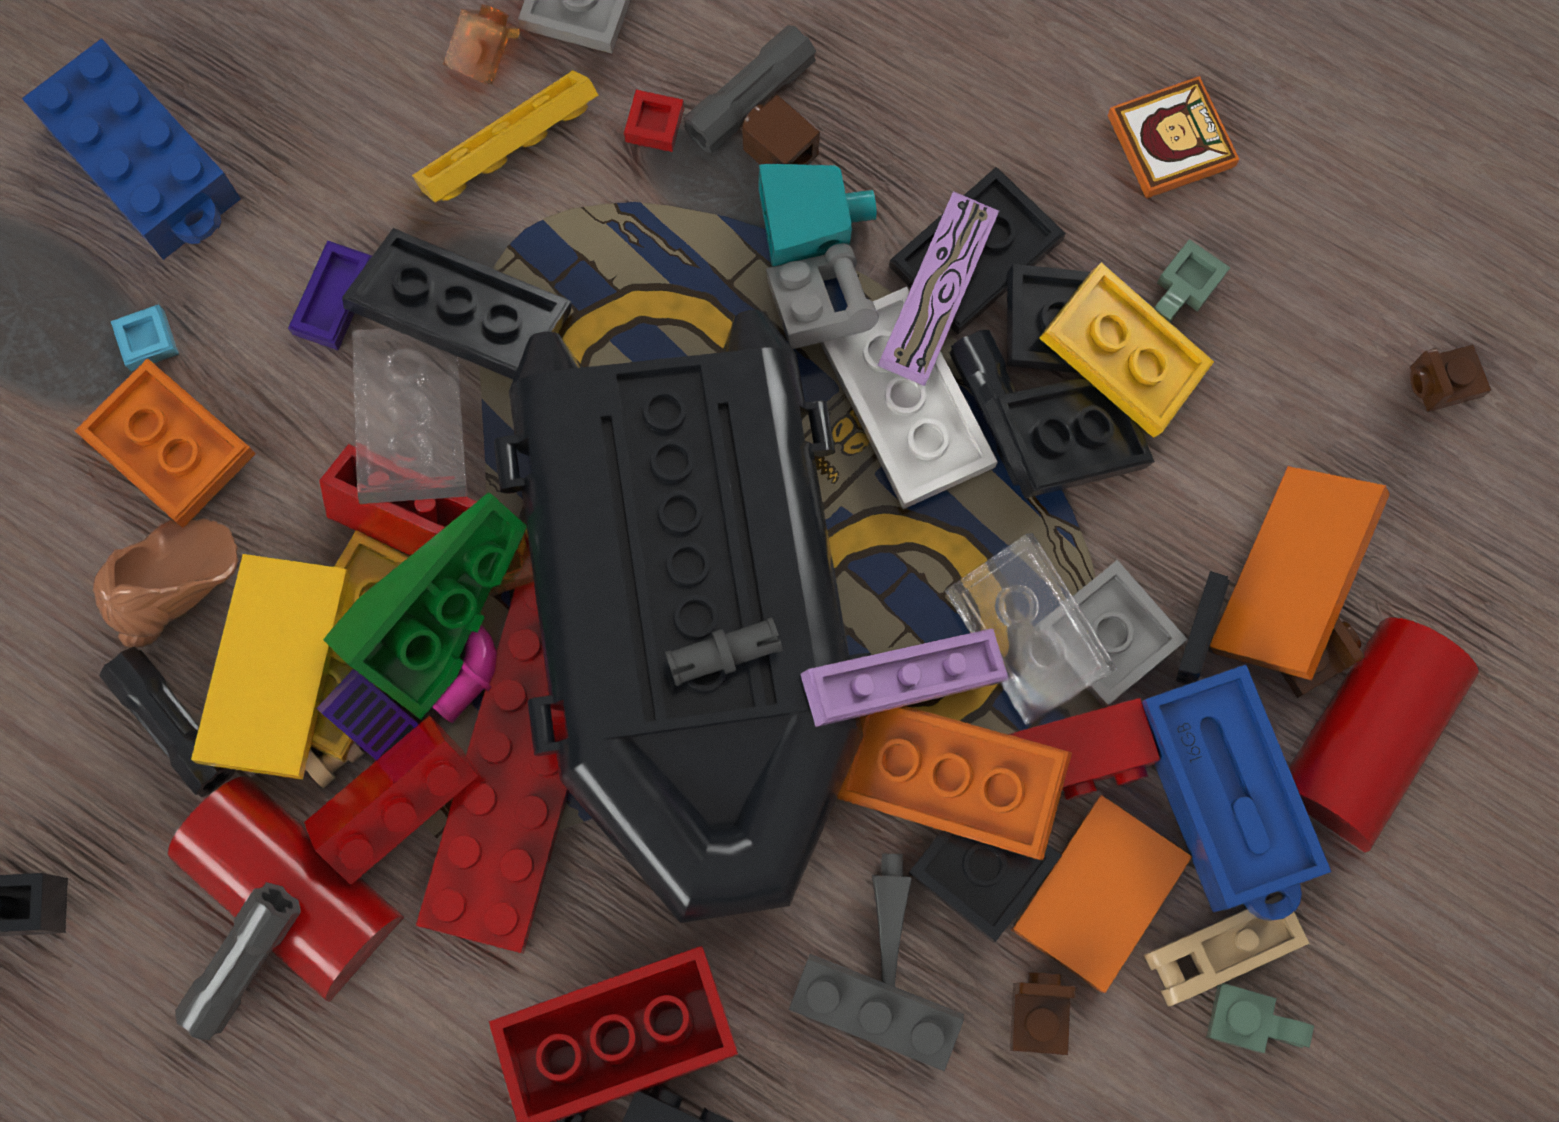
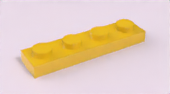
(519, 127)

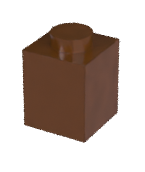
(779, 135)

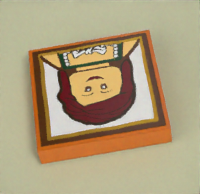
(1173, 137)

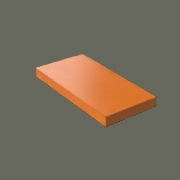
(1299, 571)
(958, 778)

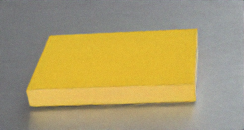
(1127, 350)

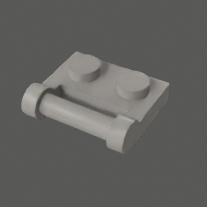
(805, 304)

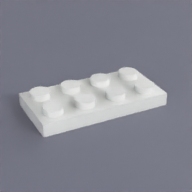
(917, 431)

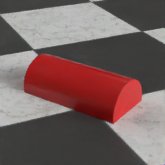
(1381, 728)
(247, 839)
(613, 1038)

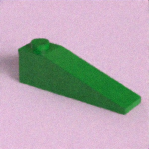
(420, 615)

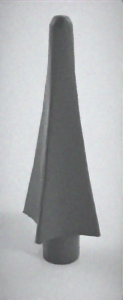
(891, 898)

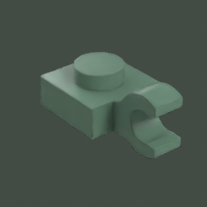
(1189, 280)
(1248, 1021)

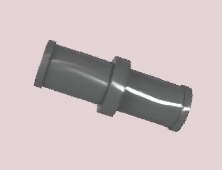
(724, 651)

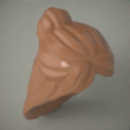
(162, 577)

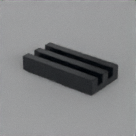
(1203, 628)

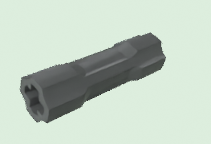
(723, 112)
(256, 931)

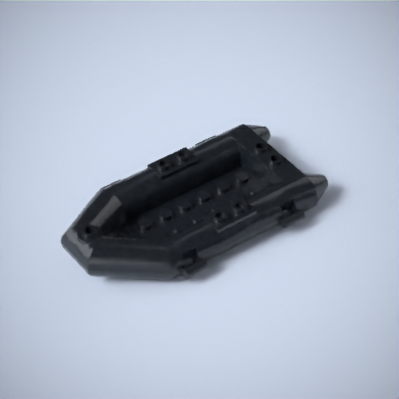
(652, 518)

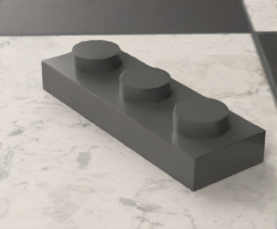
(877, 1012)

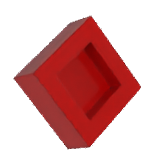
(654, 120)

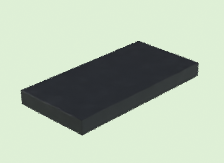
(453, 302)

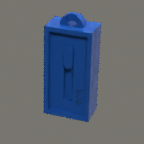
(133, 149)
(1234, 795)

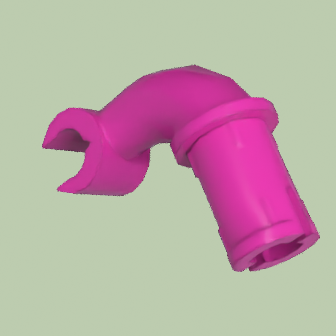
(472, 678)

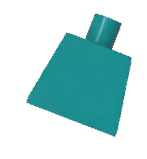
(808, 210)

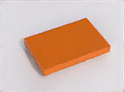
(165, 442)
(1101, 894)

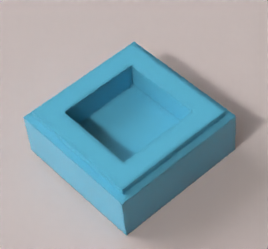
(144, 336)

